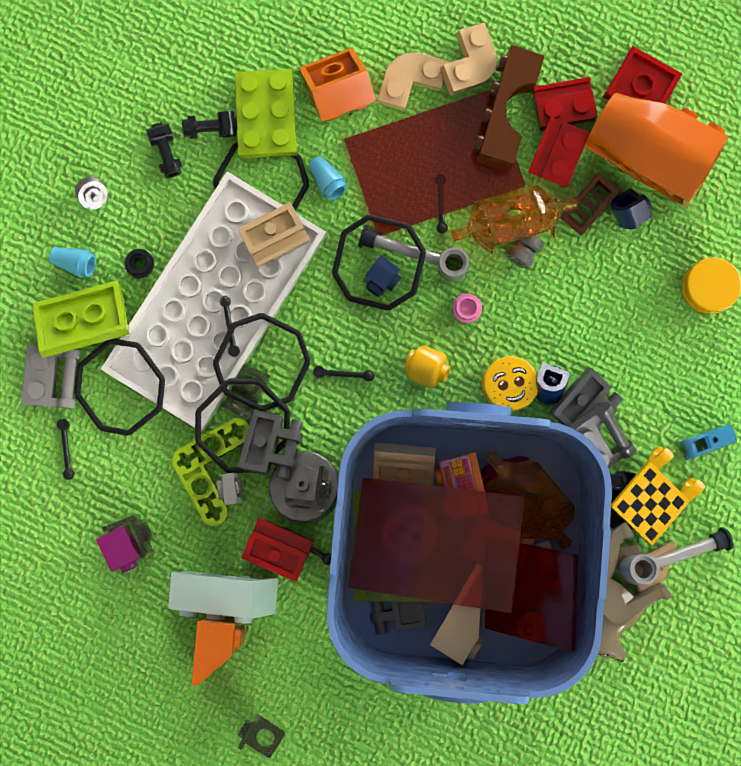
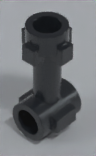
(225, 123)
(159, 135)

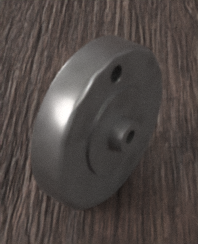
(302, 485)

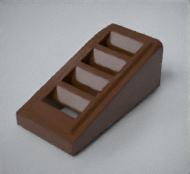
(607, 186)

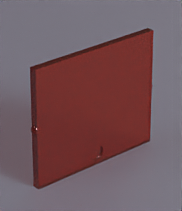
(542, 599)

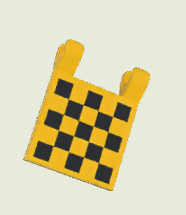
(652, 500)

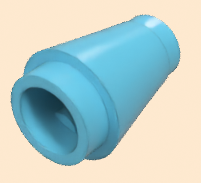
(329, 180)
(76, 261)

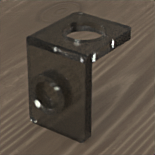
(249, 391)
(323, 492)
(141, 529)
(249, 735)

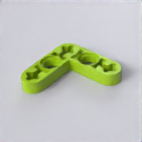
(199, 469)

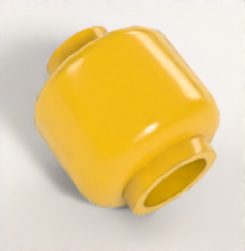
(427, 366)

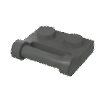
(587, 426)

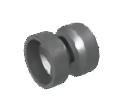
(524, 251)

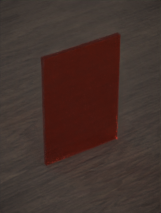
(427, 164)
(437, 544)

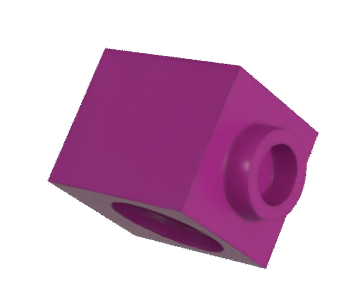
(120, 549)

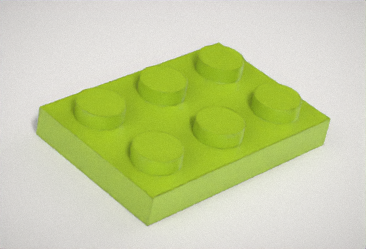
(265, 113)
(80, 319)

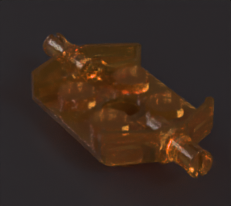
(492, 225)
(544, 514)

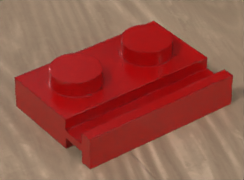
(565, 101)
(558, 152)
(277, 549)

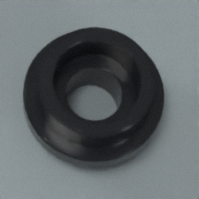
(133, 257)

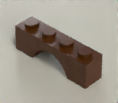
(499, 140)

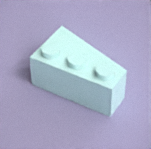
(222, 596)

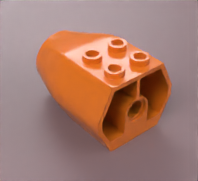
(657, 145)

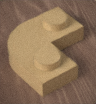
(477, 63)
(406, 71)

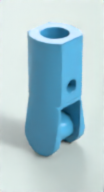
(711, 441)

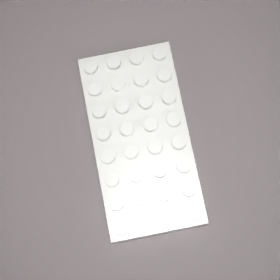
(182, 314)

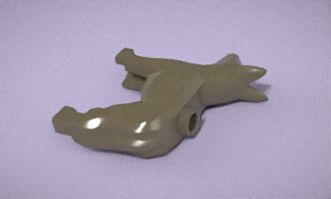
(621, 606)

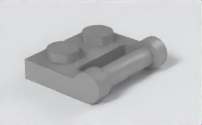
(41, 376)

